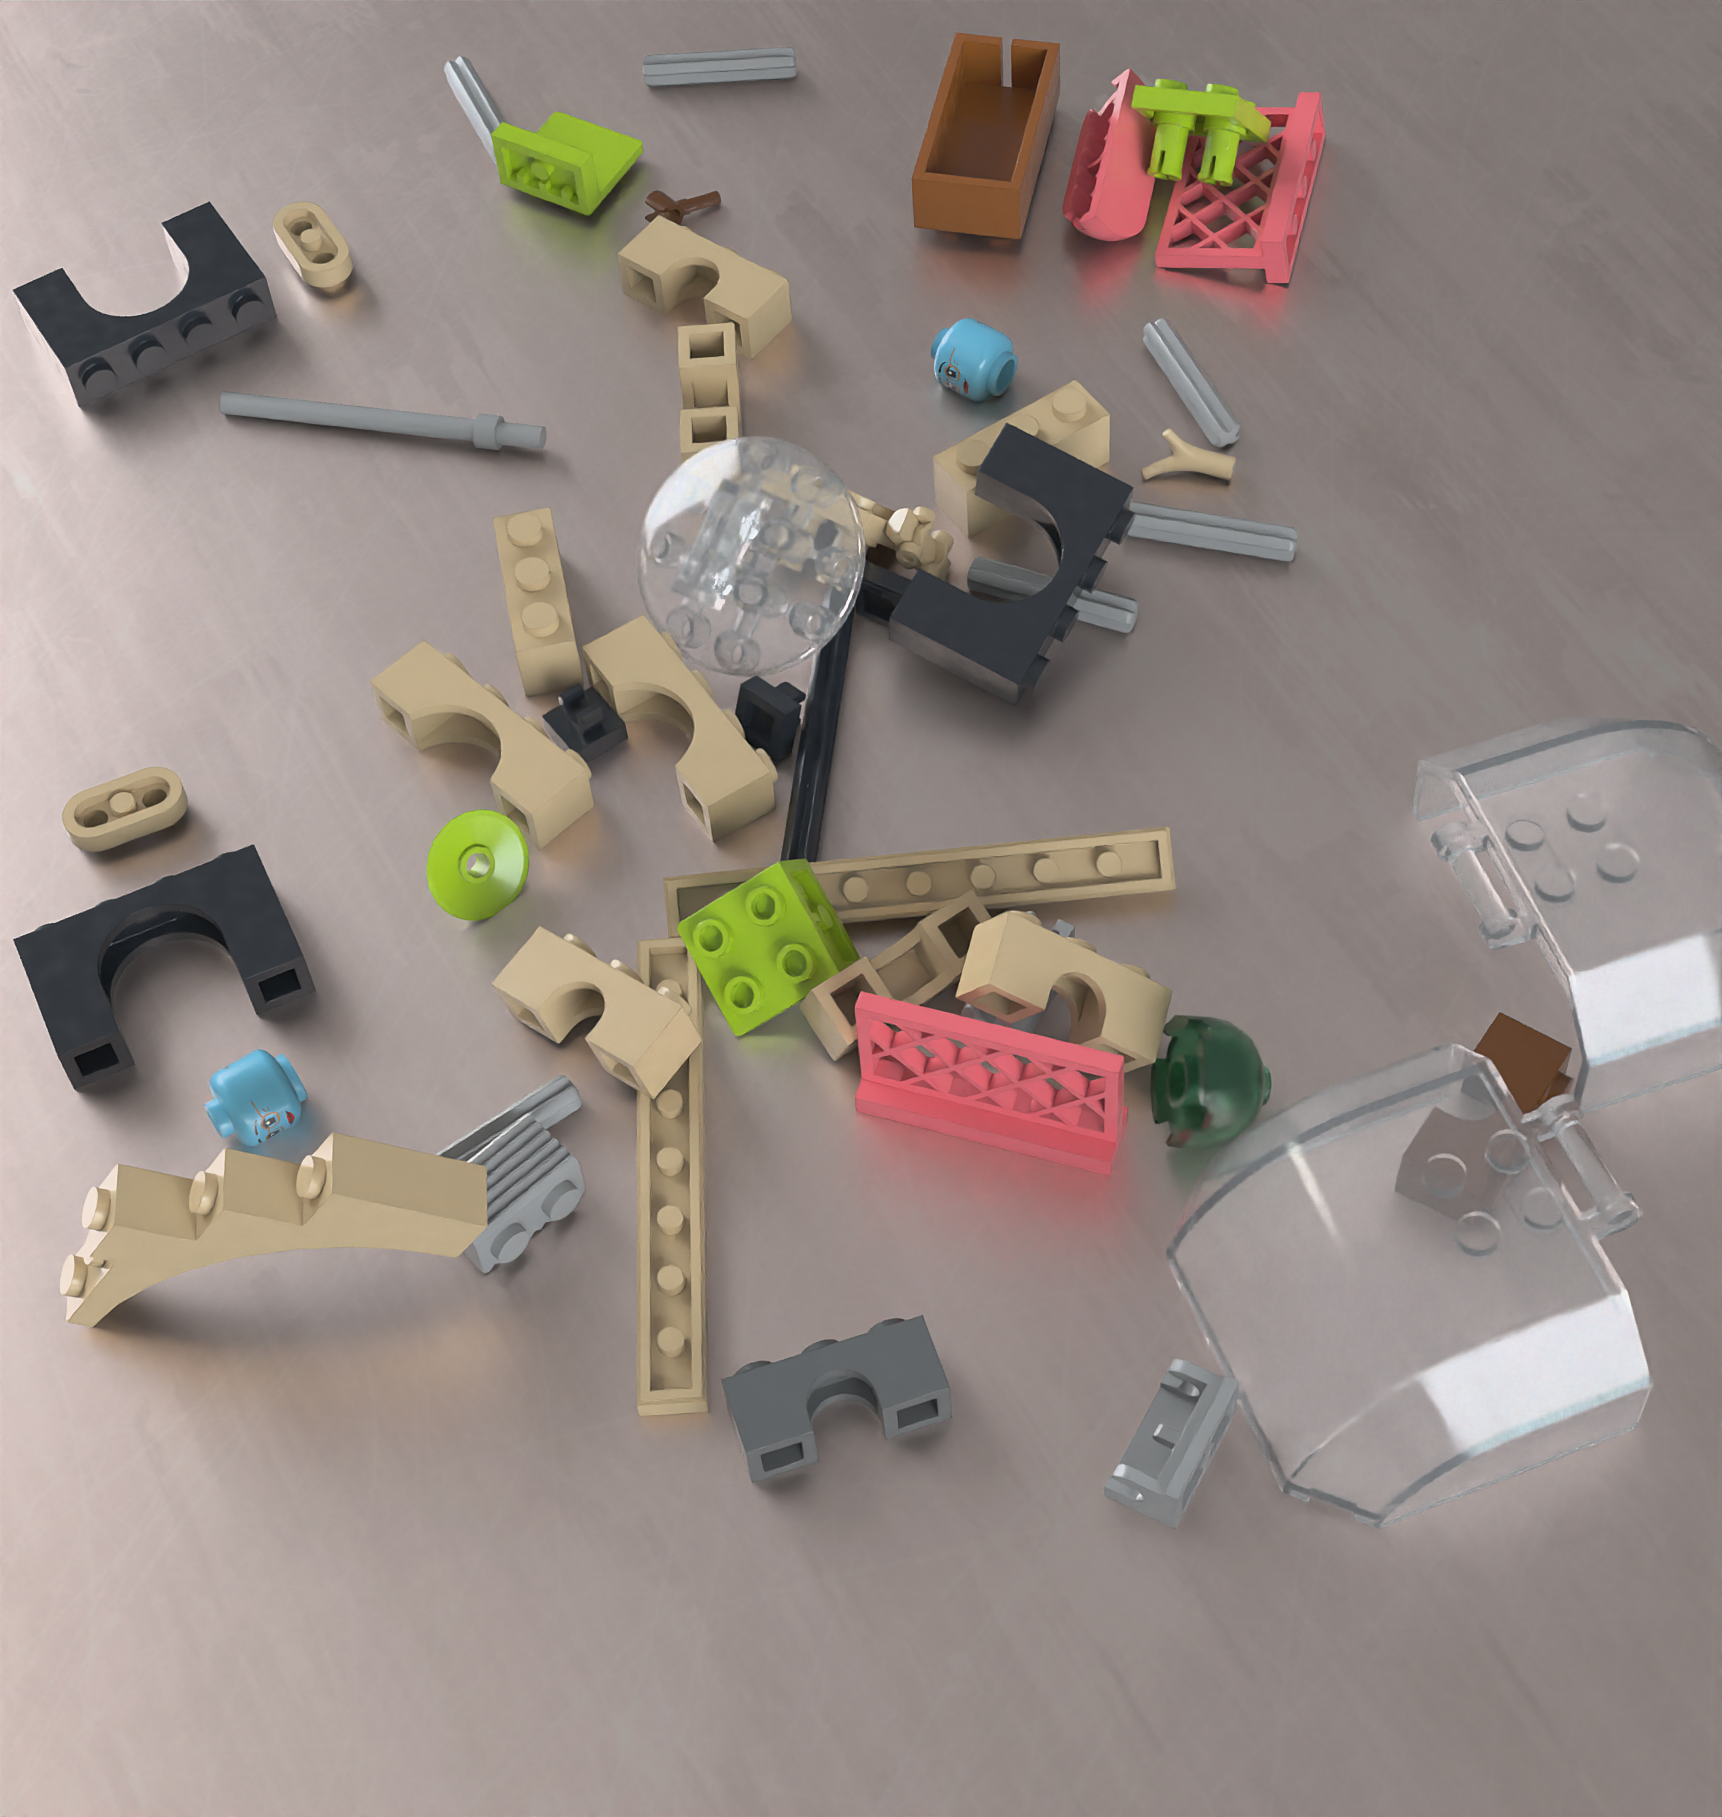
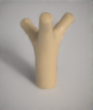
(1190, 458)

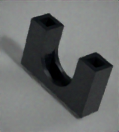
(107, 352)
(1006, 643)
(81, 958)

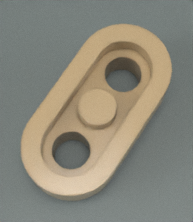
(312, 244)
(124, 809)

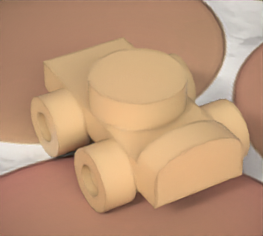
(915, 545)

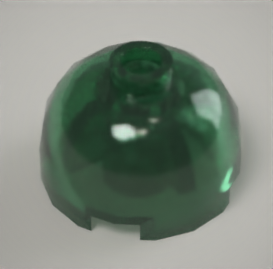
(1208, 1082)

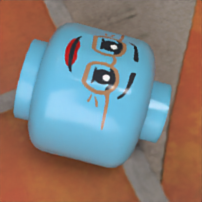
(974, 359)
(255, 1098)

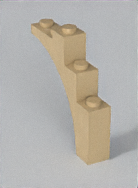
(250, 1204)

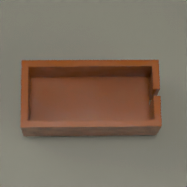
(986, 137)

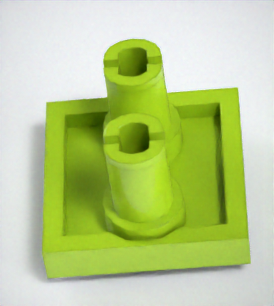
(1211, 114)

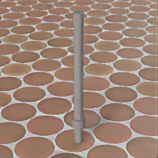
(485, 430)

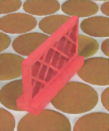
(1283, 189)
(1003, 1109)

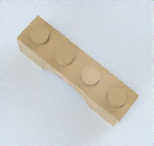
(645, 679)
(437, 702)

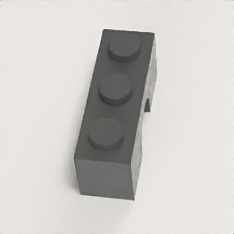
(886, 1369)

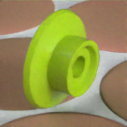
(498, 869)

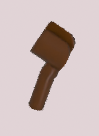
(676, 210)

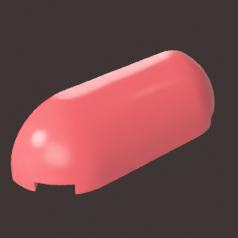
(1109, 177)

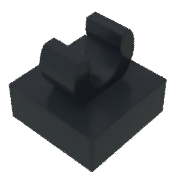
(769, 715)
(584, 723)

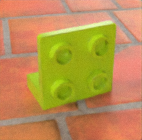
(564, 160)
(767, 944)

